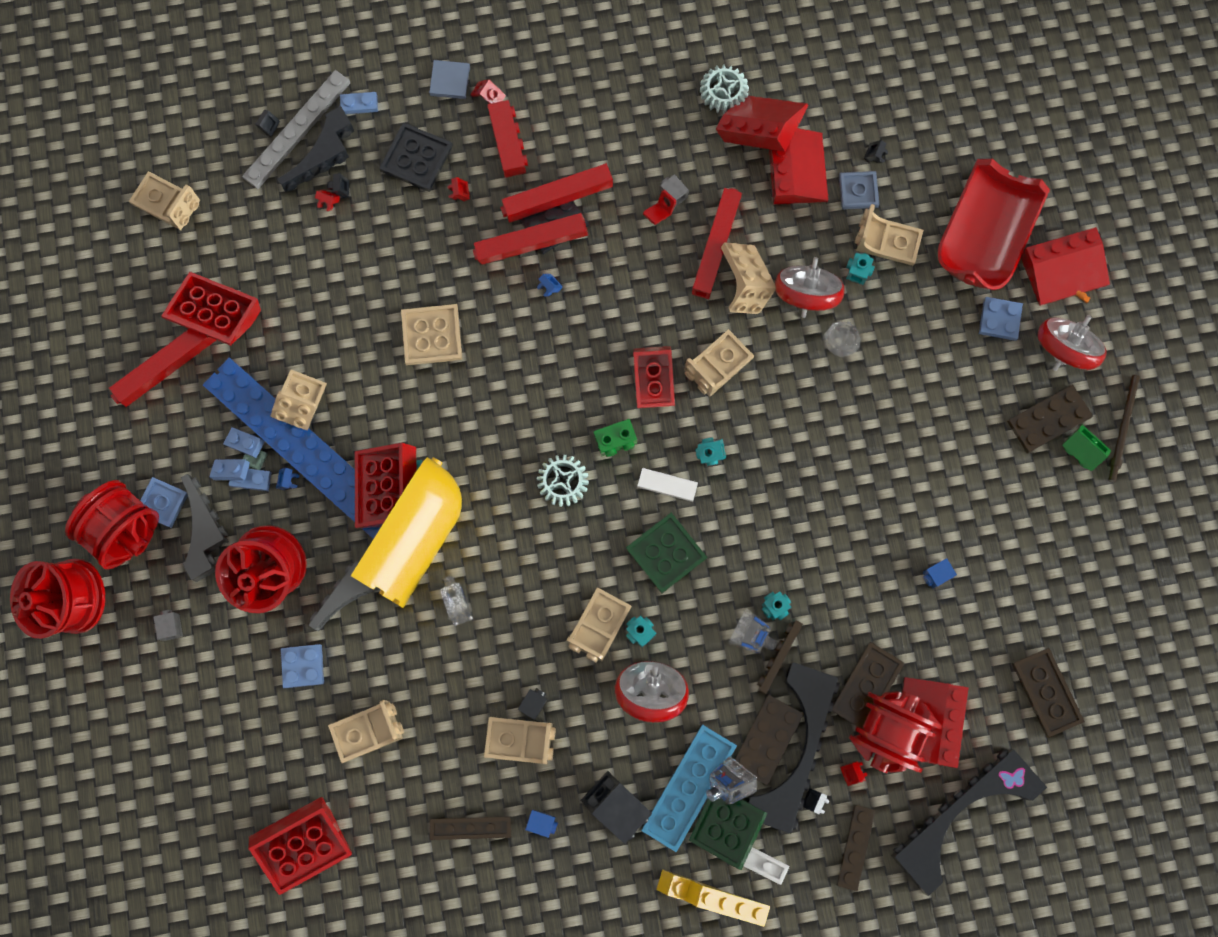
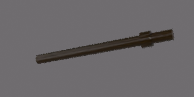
(1116, 462)

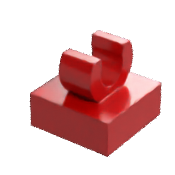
(460, 189)
(327, 197)
(853, 773)

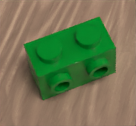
(615, 437)
(1086, 448)

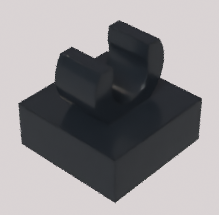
(267, 122)
(875, 152)
(339, 185)
(814, 801)

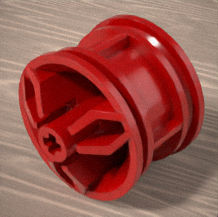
(112, 524)
(241, 569)
(57, 597)
(895, 732)

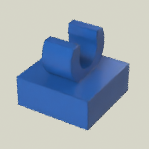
(550, 283)
(284, 479)

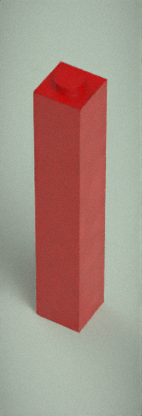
(557, 193)
(719, 234)
(530, 239)
(159, 366)

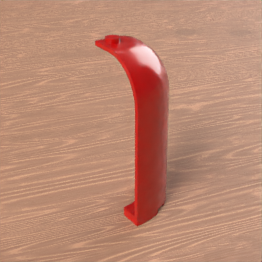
(991, 225)

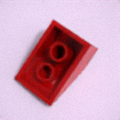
(654, 377)

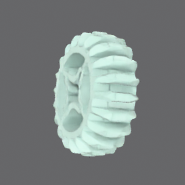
(730, 82)
(569, 475)

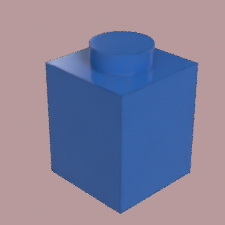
(939, 573)
(541, 823)

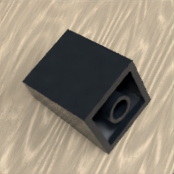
(616, 807)

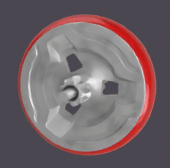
(809, 287)
(1071, 343)
(651, 680)

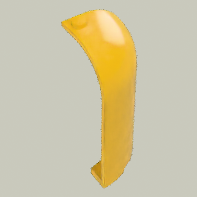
(411, 533)

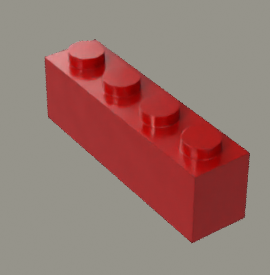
(507, 139)

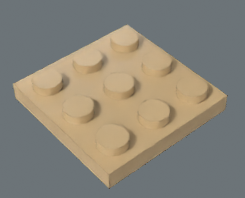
(431, 334)

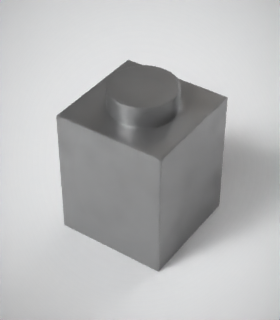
(675, 189)
(168, 625)

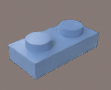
(359, 102)
(244, 442)
(229, 469)
(254, 480)

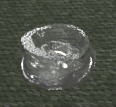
(842, 339)

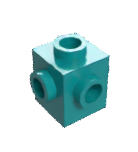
(860, 268)
(715, 446)
(773, 612)
(640, 638)

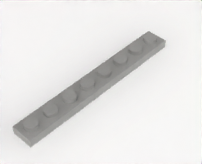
(296, 129)

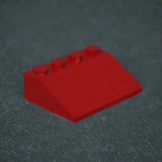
(761, 122)
(799, 171)
(1066, 266)
(212, 309)
(380, 481)
(949, 708)
(299, 846)

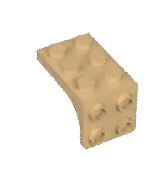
(165, 200)
(888, 238)
(751, 276)
(718, 363)
(298, 400)
(598, 625)
(366, 731)
(519, 740)

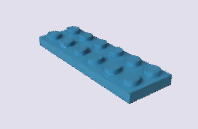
(687, 788)

